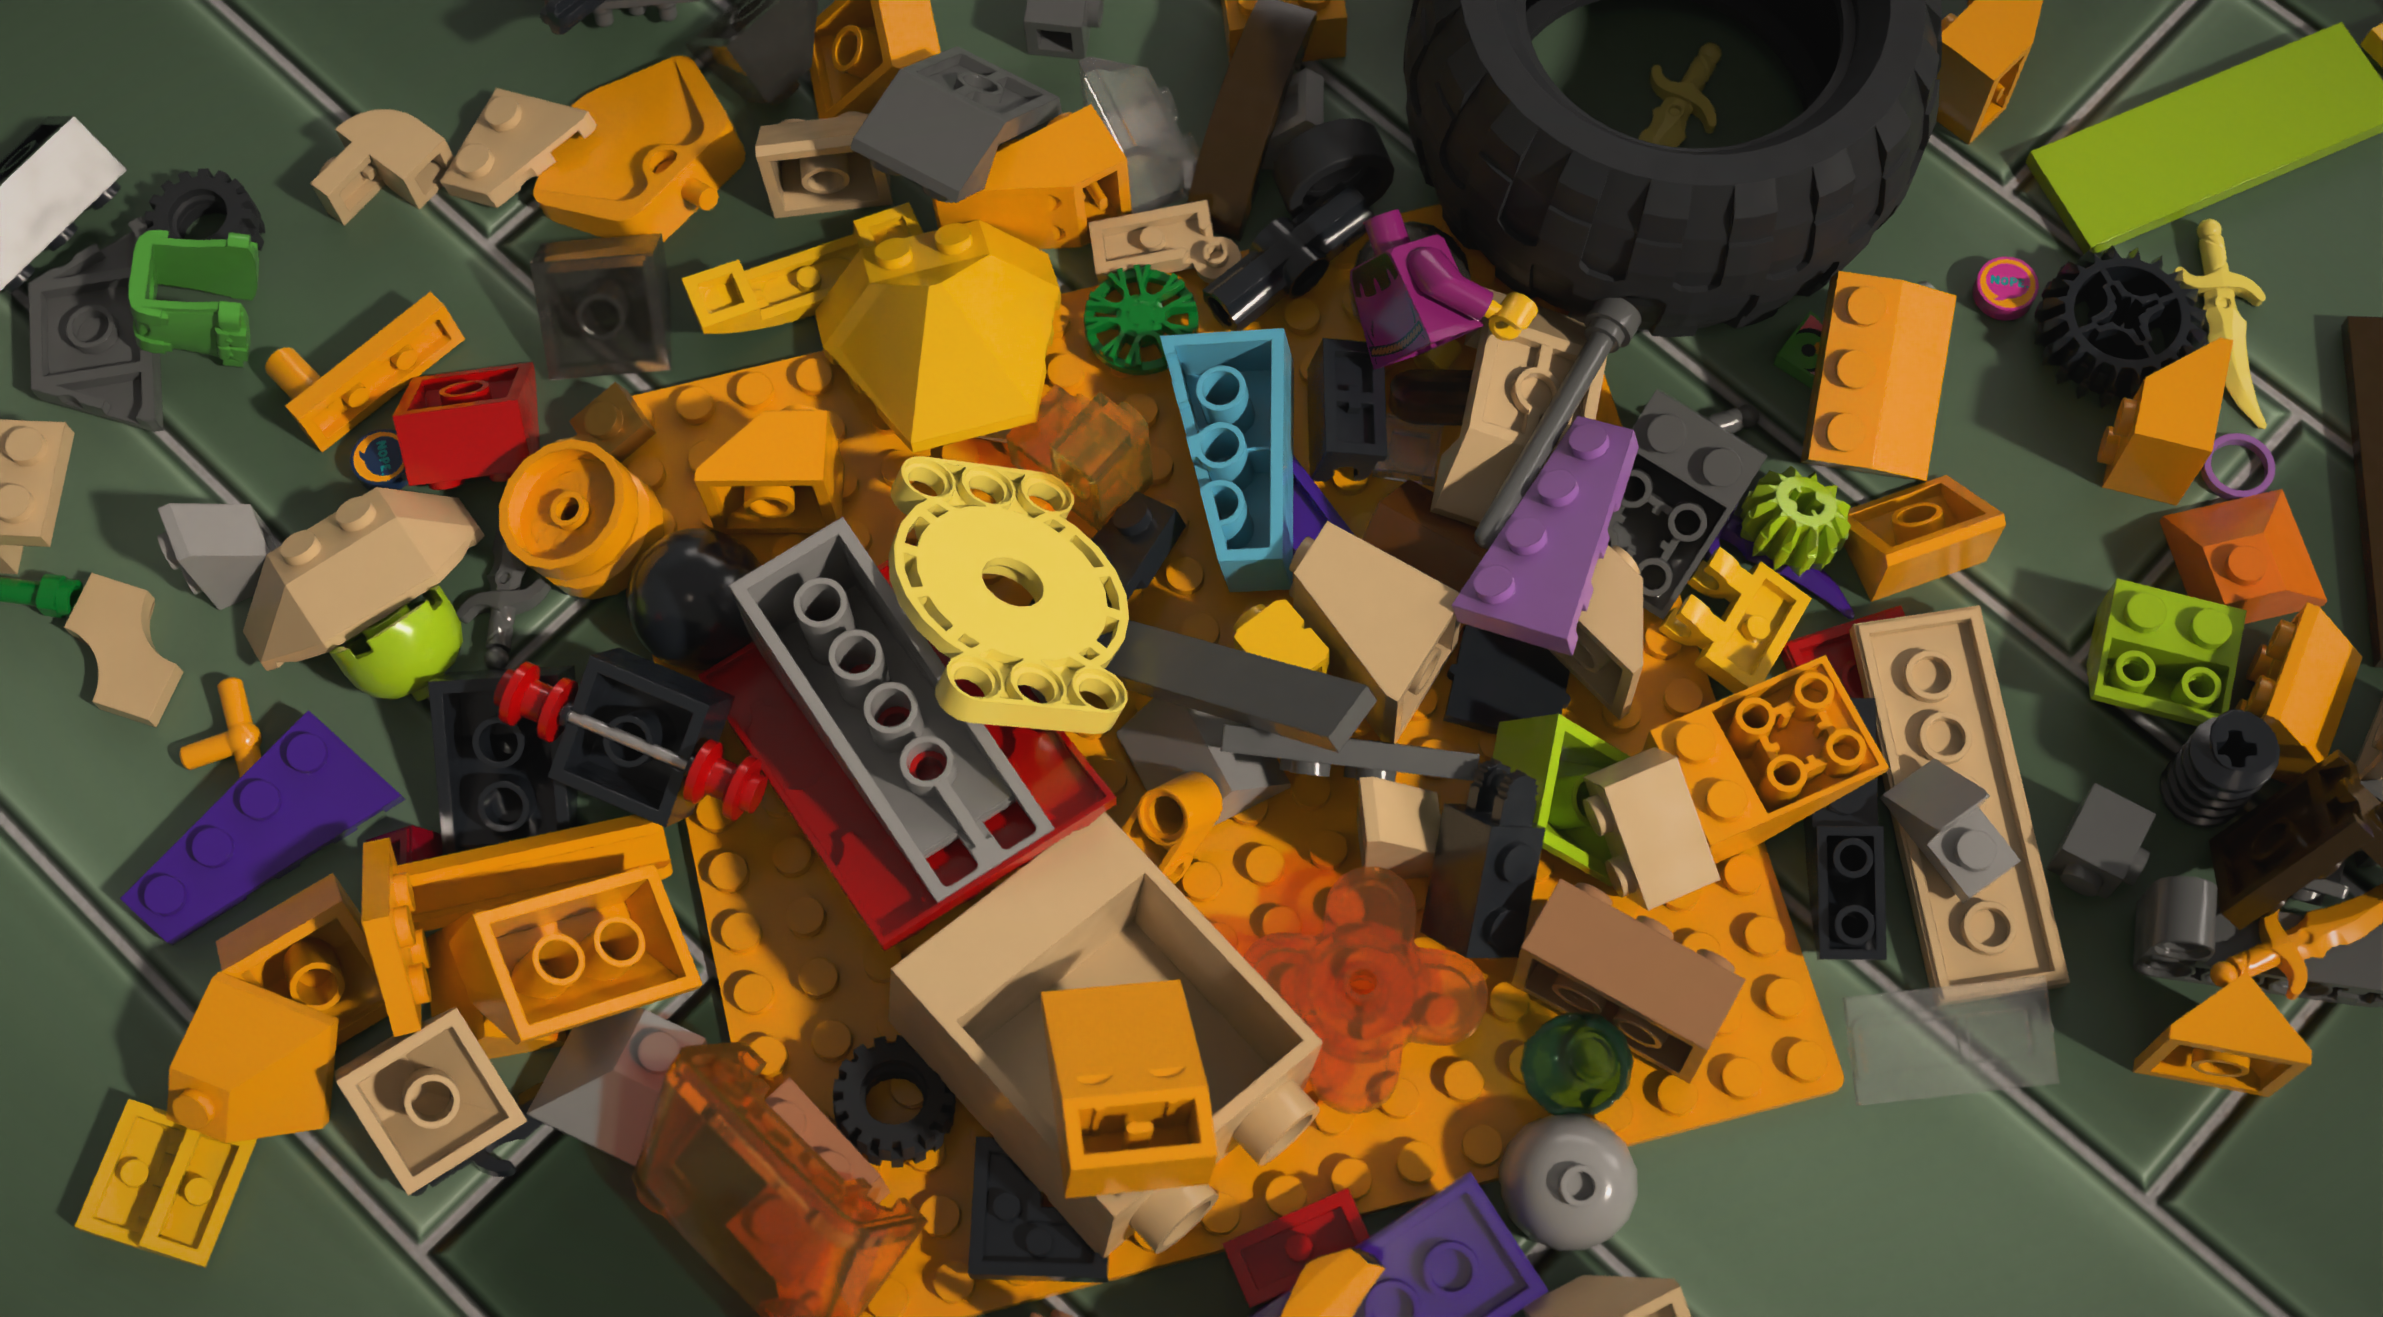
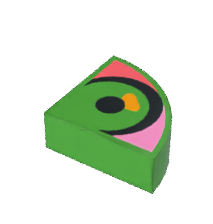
(1800, 351)

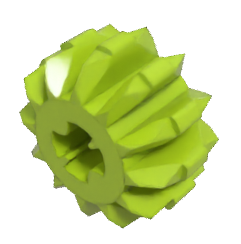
(1795, 520)

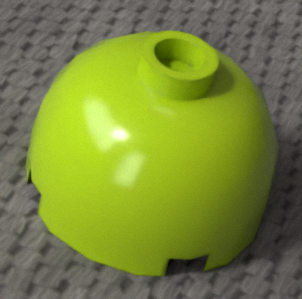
(404, 649)

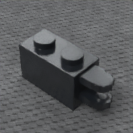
(1485, 866)

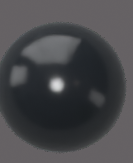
(683, 597)

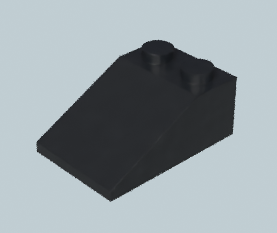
(493, 773)

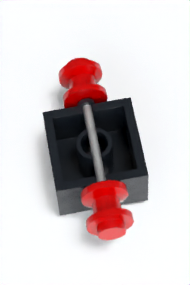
(635, 736)

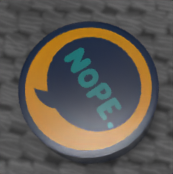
(379, 461)

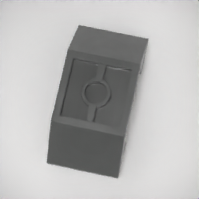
(947, 119)

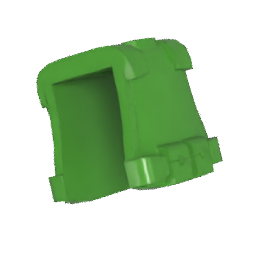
(204, 265)

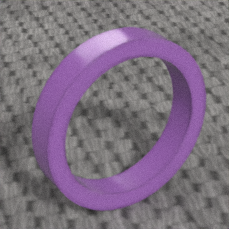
(2250, 443)

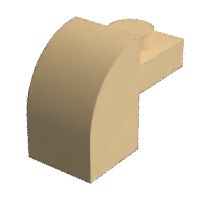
(382, 151)

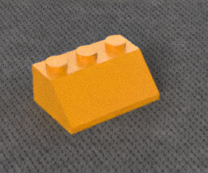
(1878, 376)
(574, 955)

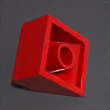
(468, 425)

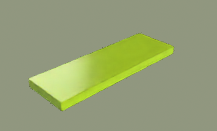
(2211, 139)

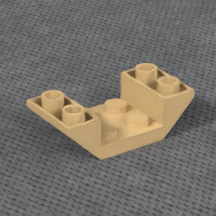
(1504, 404)

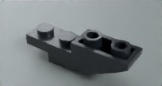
(1848, 870)

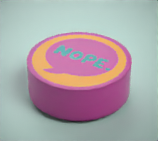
(2005, 288)

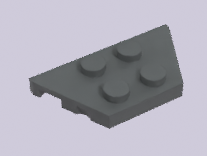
(86, 339)
(1358, 756)

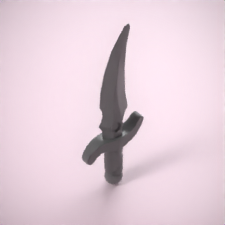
(503, 602)

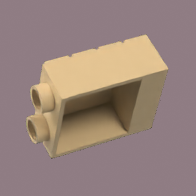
(1085, 919)

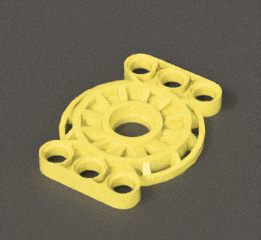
(996, 642)

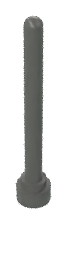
(1608, 327)

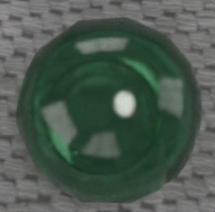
(1576, 1064)

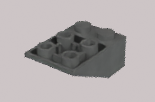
(1678, 495)

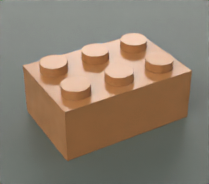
(1630, 973)

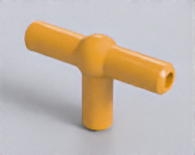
(240, 740)

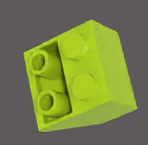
(2164, 653)

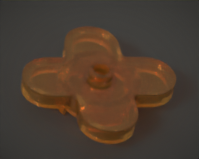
(1417, 993)

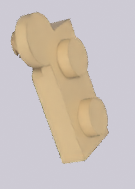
(1164, 238)

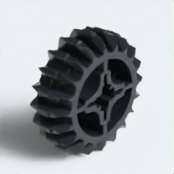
(2125, 305)

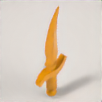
(2309, 938)

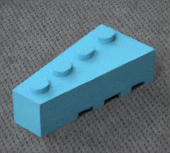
(1240, 437)

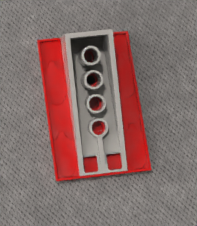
(865, 759)

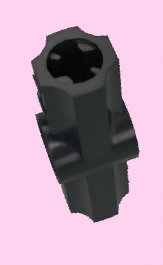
(1288, 257)

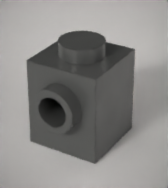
(1061, 26)
(2102, 844)

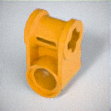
(1167, 833)

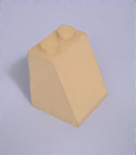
(1377, 619)

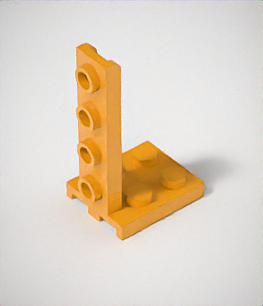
(434, 892)

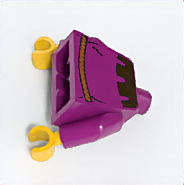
(1420, 303)

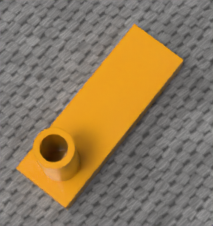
(369, 376)

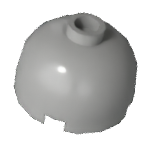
(1568, 1181)

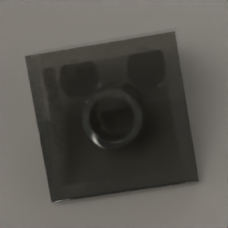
(603, 306)

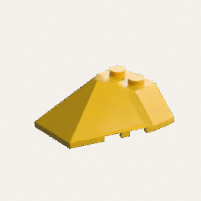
(945, 331)

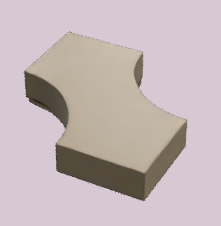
(116, 626)

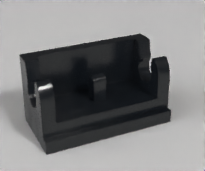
(1345, 410)

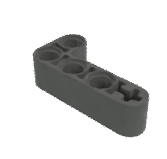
(2186, 934)

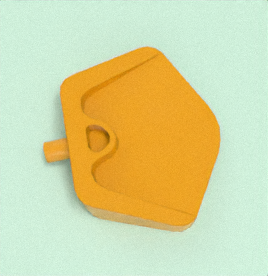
(651, 159)

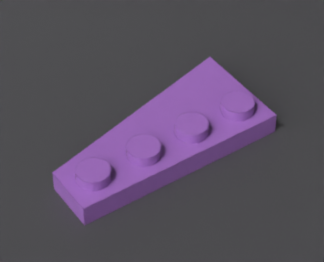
(1547, 551)

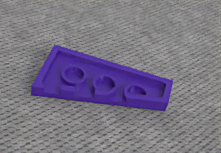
(274, 817)

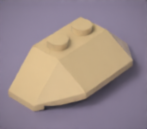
(354, 571)

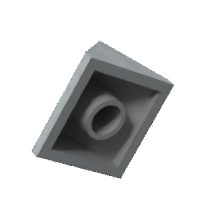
(1174, 740)

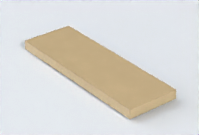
(1944, 703)

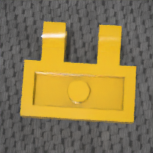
(1751, 631)

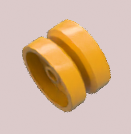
(579, 518)

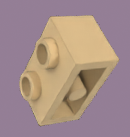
(1649, 829)

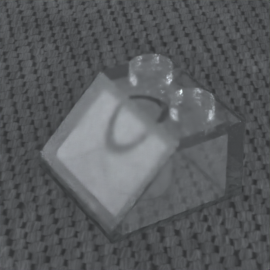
(1144, 128)

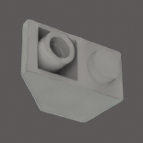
(216, 548)

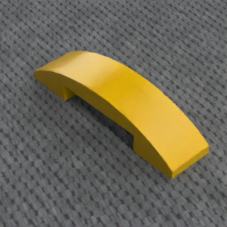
(790, 287)

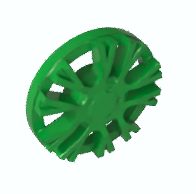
(1138, 318)

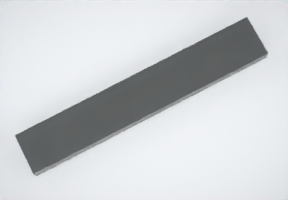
(1240, 686)

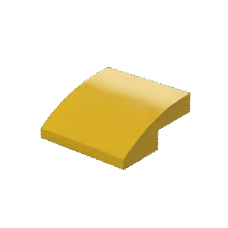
(164, 1186)

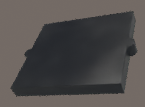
(1503, 681)

